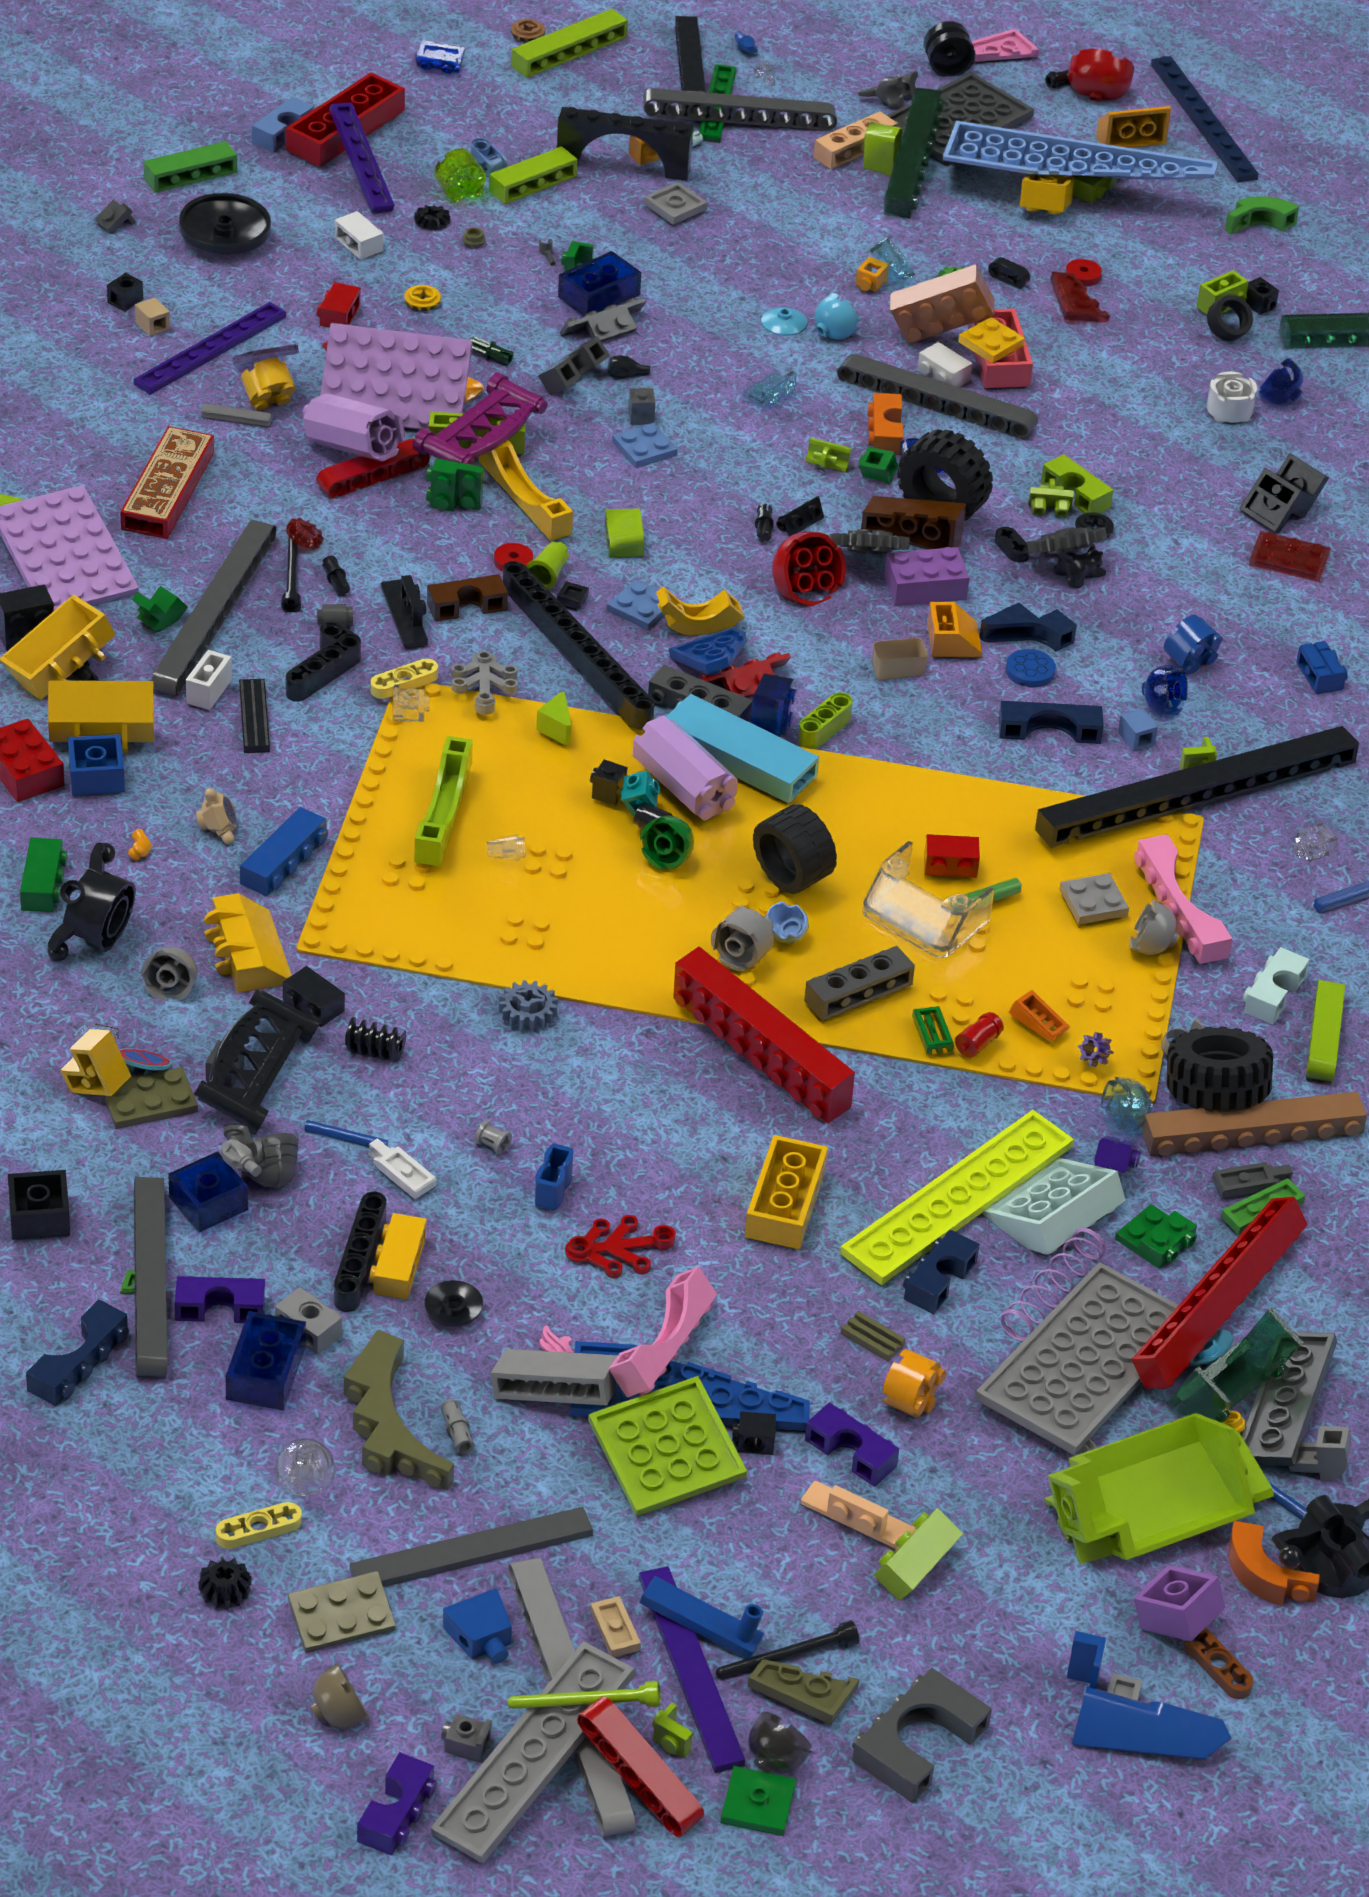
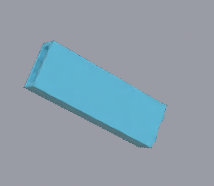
(747, 749)

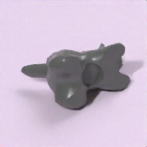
(893, 89)

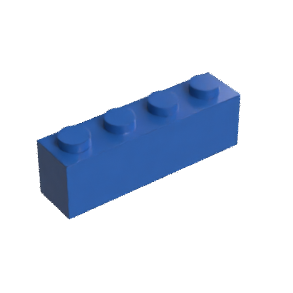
(283, 851)

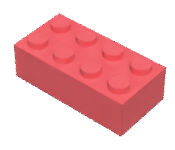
(1011, 370)

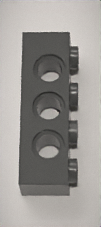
(672, 686)
(859, 983)

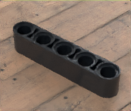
(360, 1251)

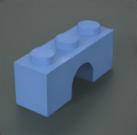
(271, 129)

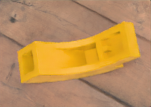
(703, 618)

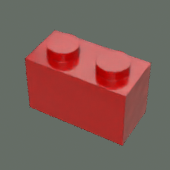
(339, 305)
(951, 855)

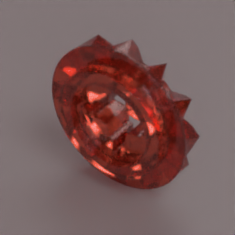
(311, 536)

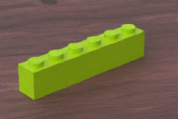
(569, 43)

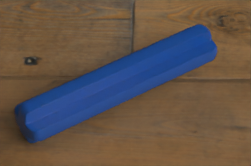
(1342, 897)

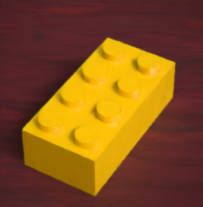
(786, 1192)

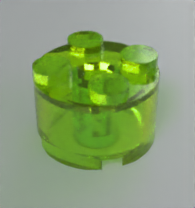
(460, 175)

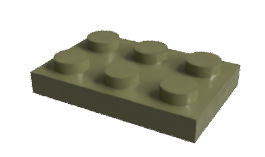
(151, 1098)
(341, 1611)

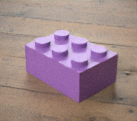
(926, 576)

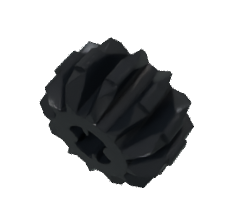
(224, 1583)

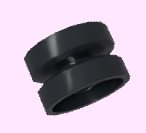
(949, 49)

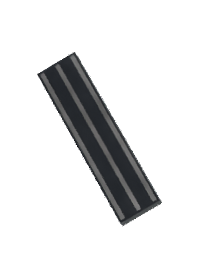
(254, 716)

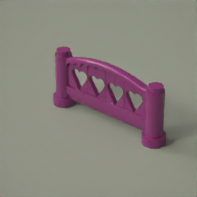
(501, 393)

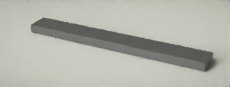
(476, 1547)

